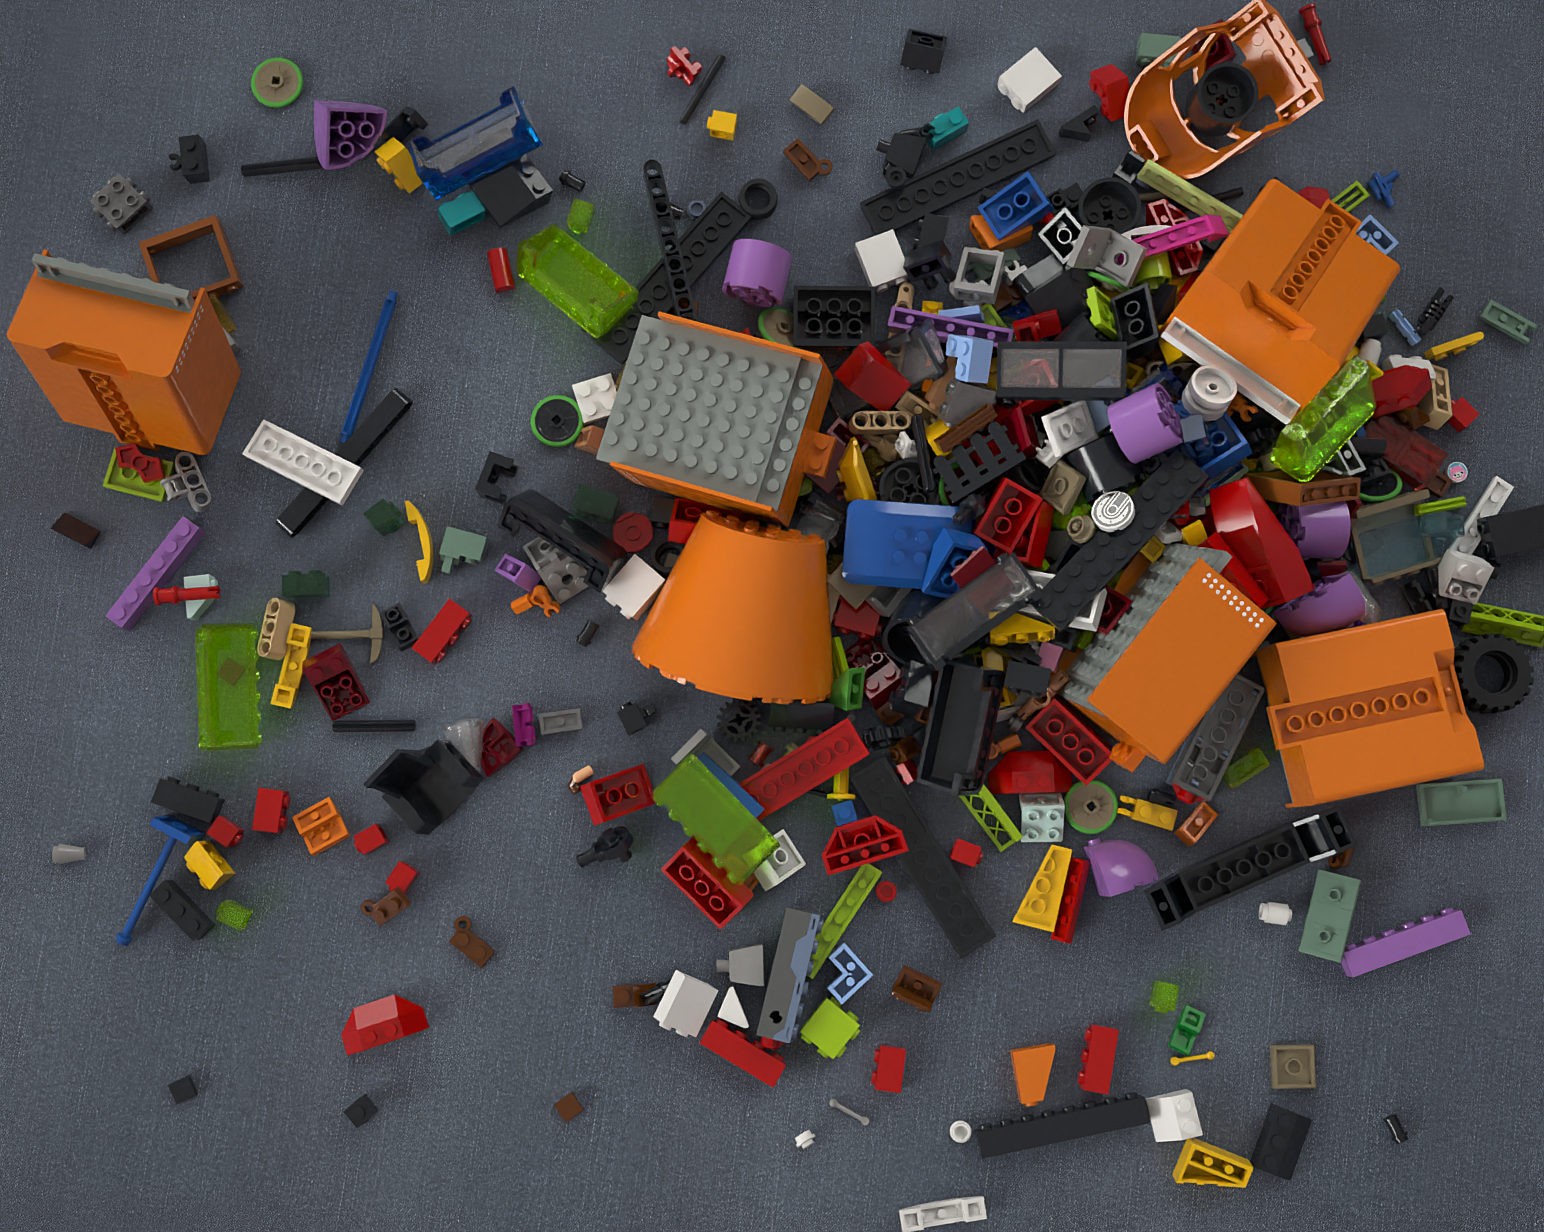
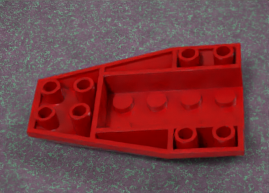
(1259, 541)

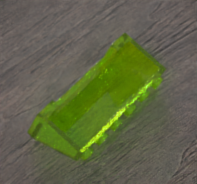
(574, 280)
(1326, 422)
(227, 687)
(715, 819)

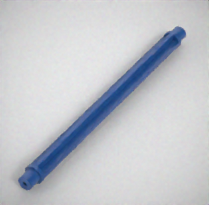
(368, 367)

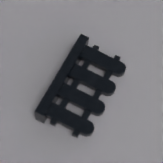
(990, 463)

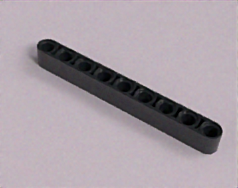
(668, 238)
(353, 450)

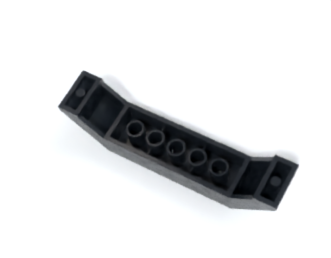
(1248, 865)

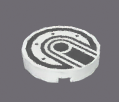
(1113, 511)

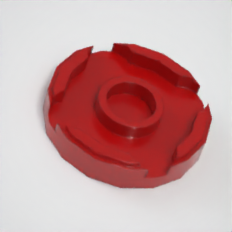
(633, 532)

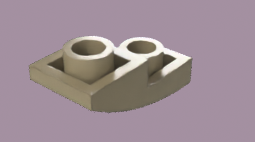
(812, 104)

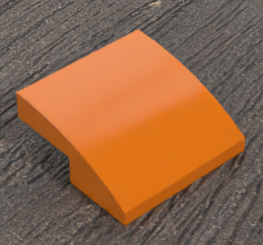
(321, 826)

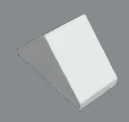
(732, 1010)

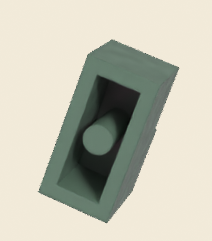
(1152, 46)
(462, 545)

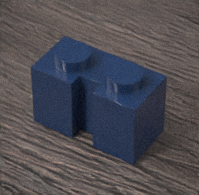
(1197, 436)

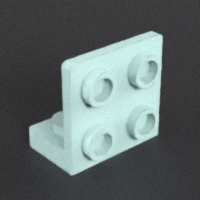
(1042, 817)

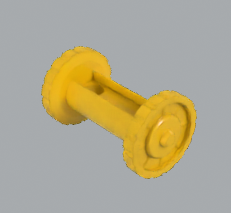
(841, 787)

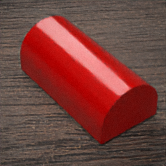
(500, 269)

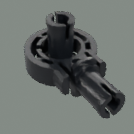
(609, 846)

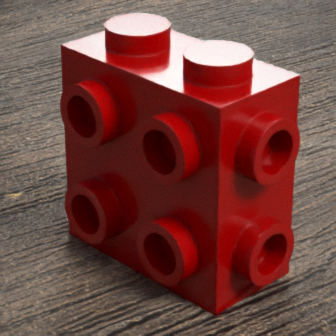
(860, 621)

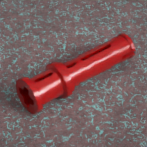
(1313, 25)
(177, 594)

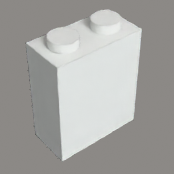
(1029, 80)
(882, 261)
(634, 588)
(685, 1004)

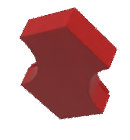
(149, 468)

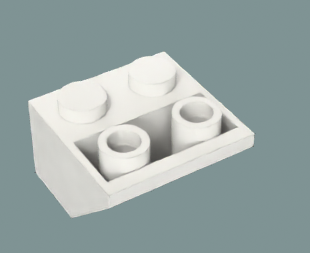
(1463, 576)

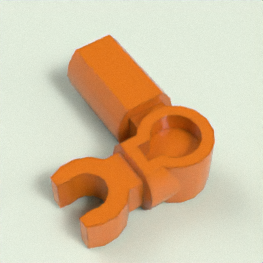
(1240, 405)
(537, 597)
(1004, 745)

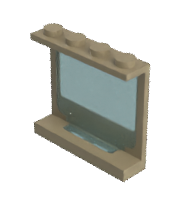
(1390, 539)

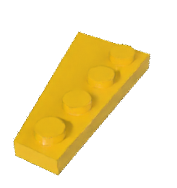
(1044, 896)

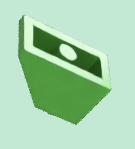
(848, 689)

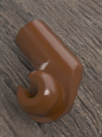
(1341, 860)

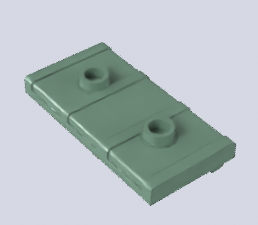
(1461, 802)
(1330, 916)

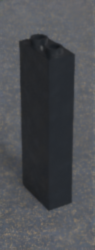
(1512, 531)

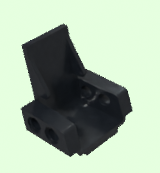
(425, 784)

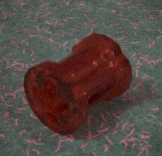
(760, 753)

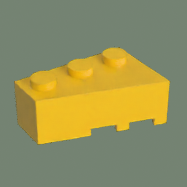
(1211, 1165)

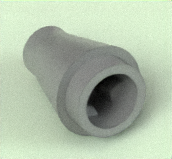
(67, 853)

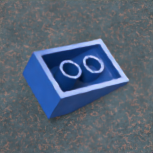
(1016, 206)
(948, 552)

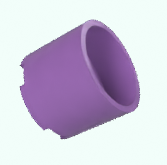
(757, 273)
(1145, 423)
(1317, 528)

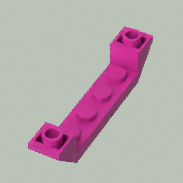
(1191, 231)

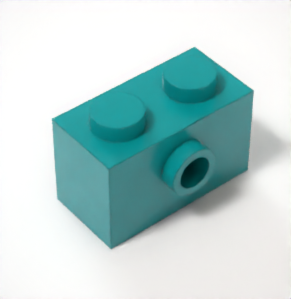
(947, 128)
(461, 212)

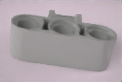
(178, 487)

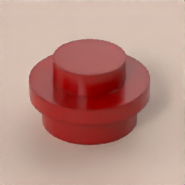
(886, 891)

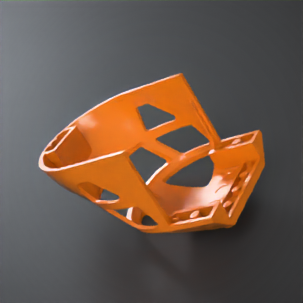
(1272, 56)

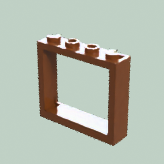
(188, 233)
(1321, 489)

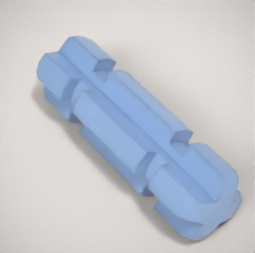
(1404, 327)

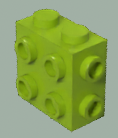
(830, 1028)

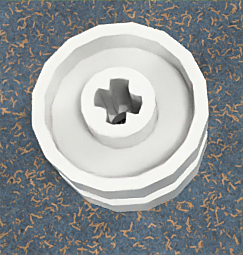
(1209, 392)

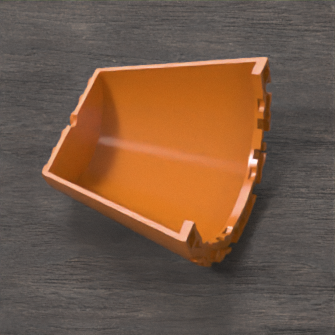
(744, 614)

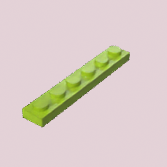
(843, 913)

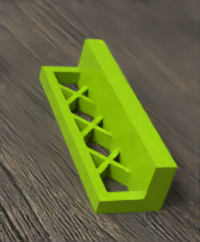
(1523, 632)
(999, 814)

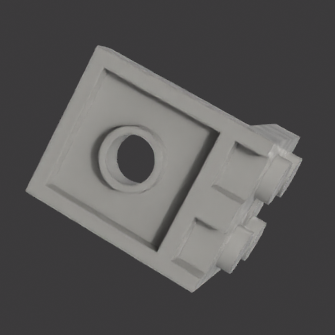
(1099, 250)
(553, 565)
(701, 743)

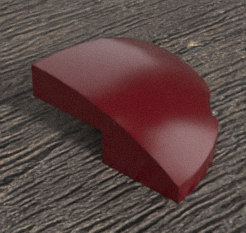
(498, 747)

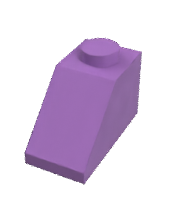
(518, 573)

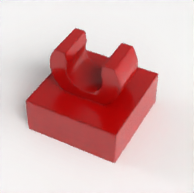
(908, 771)

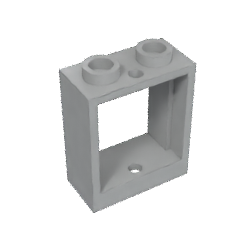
(979, 292)

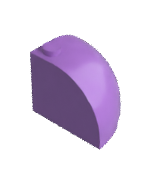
(345, 131)
(1326, 609)
(1118, 866)

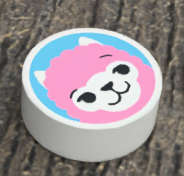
(1456, 472)

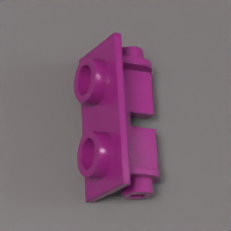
(522, 721)

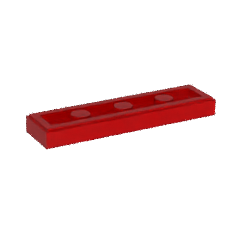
(1071, 900)

